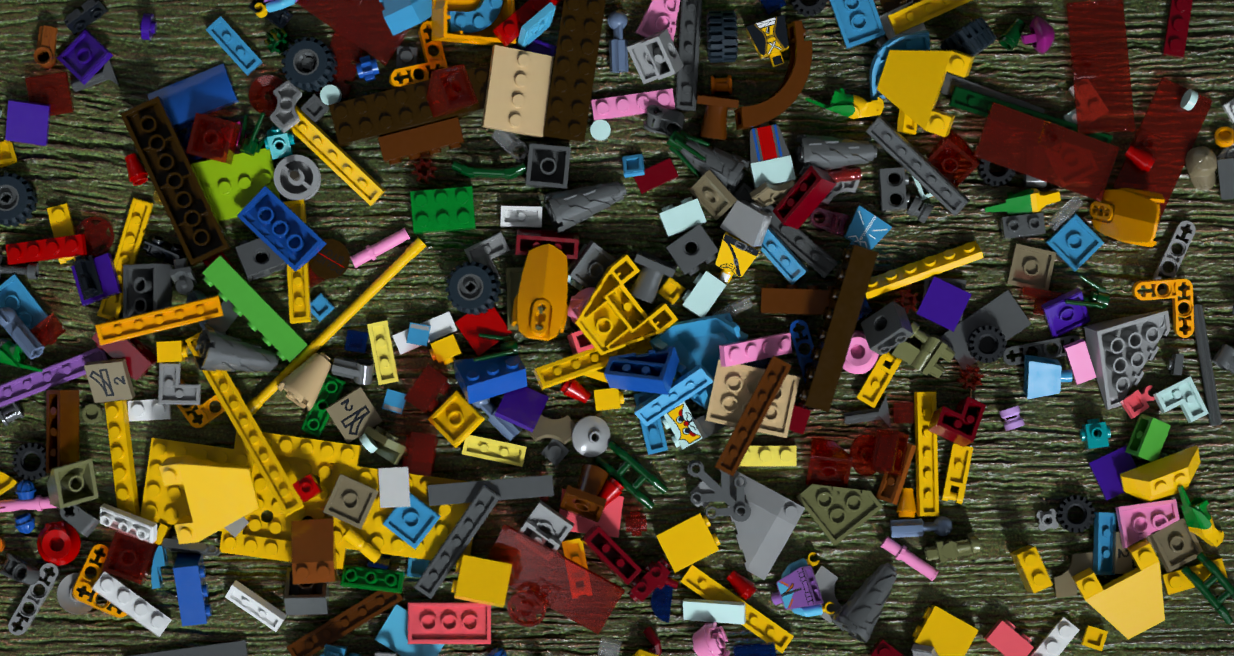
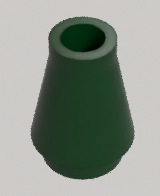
(1011, 36)

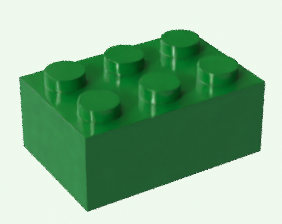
(443, 210)

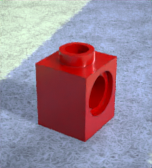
(307, 487)

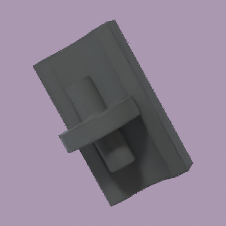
(183, 277)

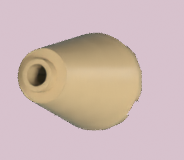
(306, 381)

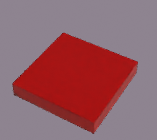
(485, 323)

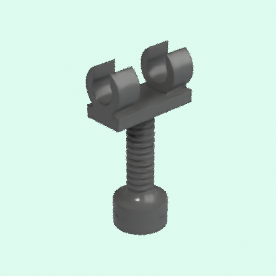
(31, 270)

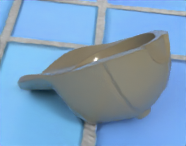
(1202, 167)

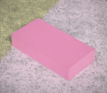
(1079, 361)

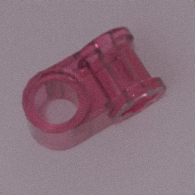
(830, 221)

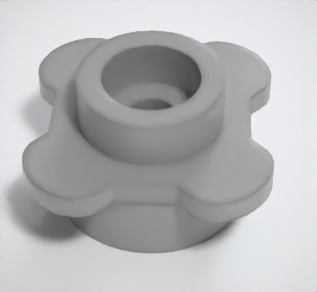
(1043, 525)

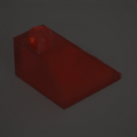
(450, 91)
(953, 158)
(828, 464)

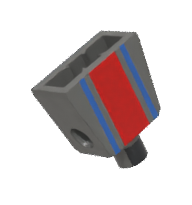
(766, 143)

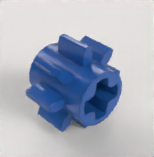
(367, 68)

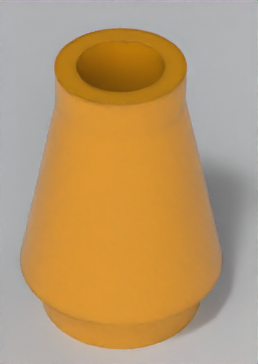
(906, 506)

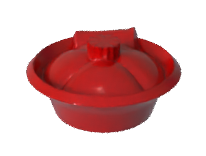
(58, 543)

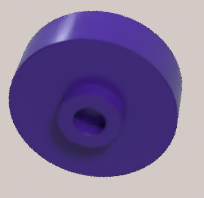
(148, 26)

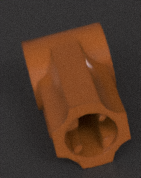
(46, 44)

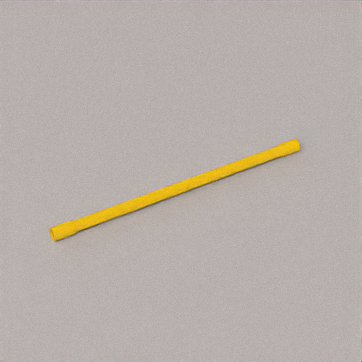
(409, 254)

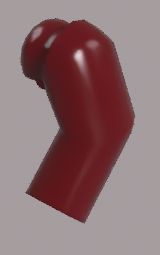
(654, 641)

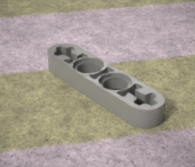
(1169, 256)
(38, 601)

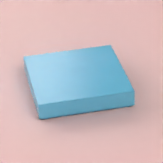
(536, 25)

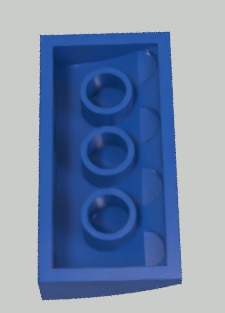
(197, 94)
(281, 229)

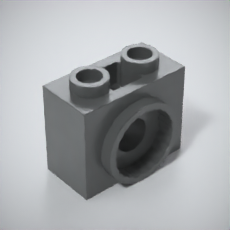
(247, 254)
(689, 262)
(887, 328)

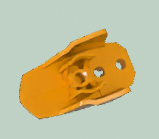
(1128, 215)
(546, 286)

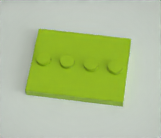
(236, 184)

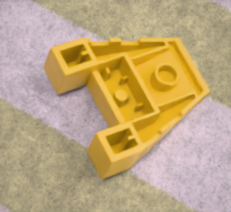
(915, 80)
(613, 315)
(214, 492)
(1132, 600)

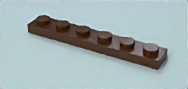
(753, 416)
(344, 623)

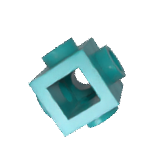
(279, 142)
(1101, 438)

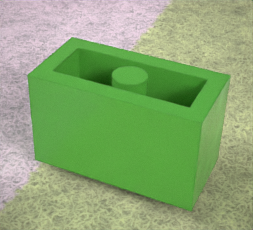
(1148, 438)

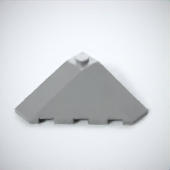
(1121, 350)
(768, 526)

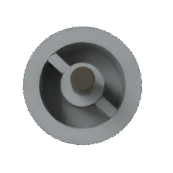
(297, 177)

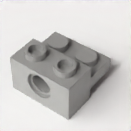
(655, 57)
(546, 526)

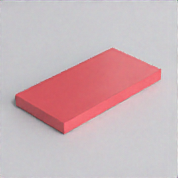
(449, 623)

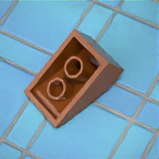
(313, 551)

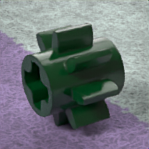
(277, 40)

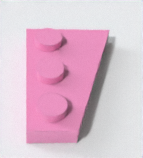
(658, 17)
(1144, 519)

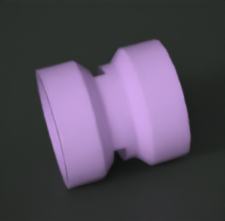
(1014, 422)

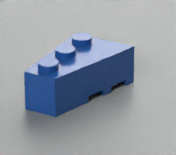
(643, 372)
(489, 377)
(192, 589)

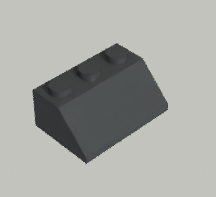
(146, 288)

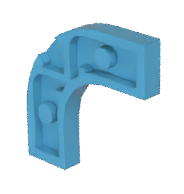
(476, 20)
(908, 41)

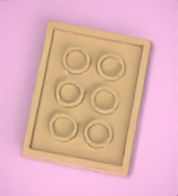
(517, 91)
(733, 390)

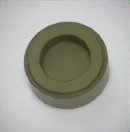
(92, 413)

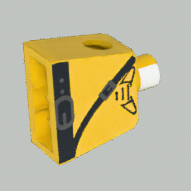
(735, 257)

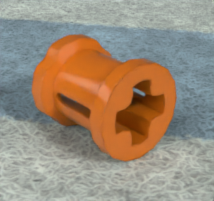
(721, 84)

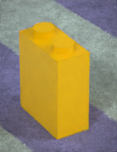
(688, 542)
(1031, 569)
(481, 581)
(944, 633)

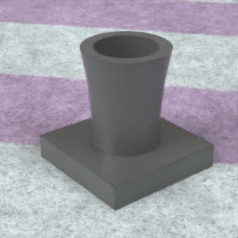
(650, 276)

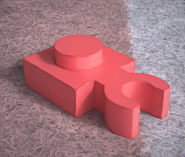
(1137, 402)

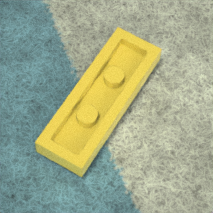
(383, 352)
(494, 450)
(770, 456)

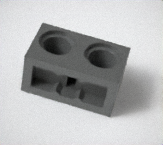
(887, 189)
(1022, 226)

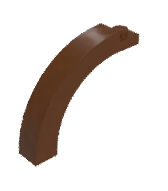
(791, 86)

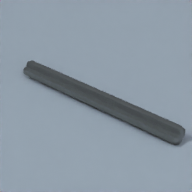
(1206, 366)

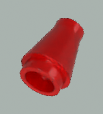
(1141, 158)
(136, 172)
(575, 390)
(611, 490)
(742, 585)

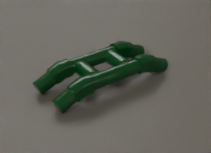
(485, 172)
(618, 474)
(1203, 586)

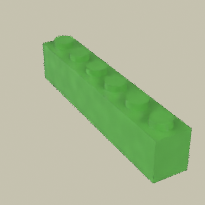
(254, 308)

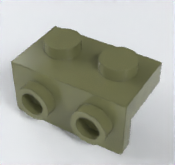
(387, 444)

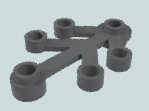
(722, 493)

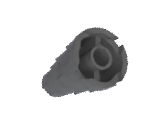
(831, 152)
(722, 164)
(581, 203)
(231, 354)
(866, 604)

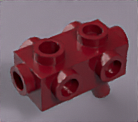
(655, 576)

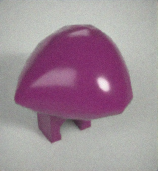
(1041, 35)

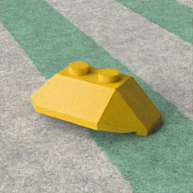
(1163, 476)

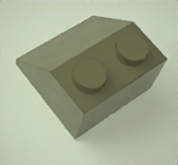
(72, 484)

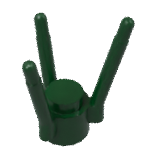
(678, 141)
(250, 144)
(1096, 298)
(507, 348)

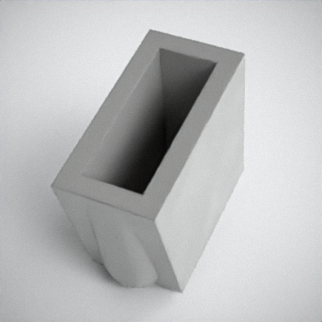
(747, 222)

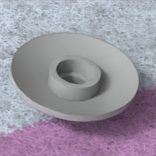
(583, 433)
(66, 599)

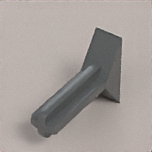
(102, 75)
(872, 414)

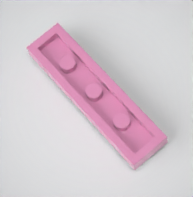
(631, 104)
(755, 349)

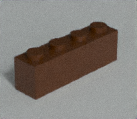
(421, 140)
(794, 300)
(62, 428)

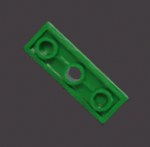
(316, 417)
(383, 580)

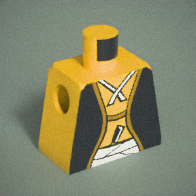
(770, 39)

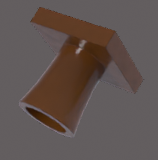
(715, 114)
(584, 498)

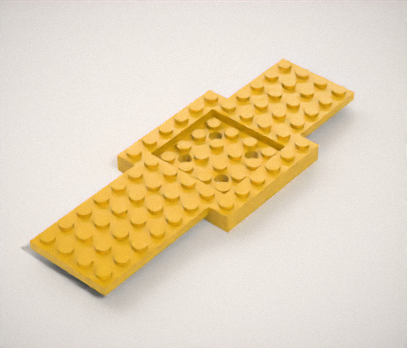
(298, 459)

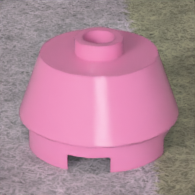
(710, 640)

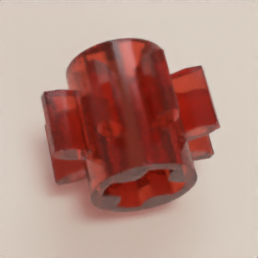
(419, 168)
(907, 295)
(975, 381)
(636, 523)

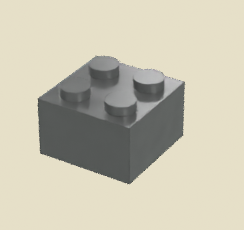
(548, 166)

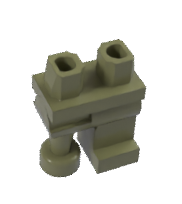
(926, 356)
(952, 549)

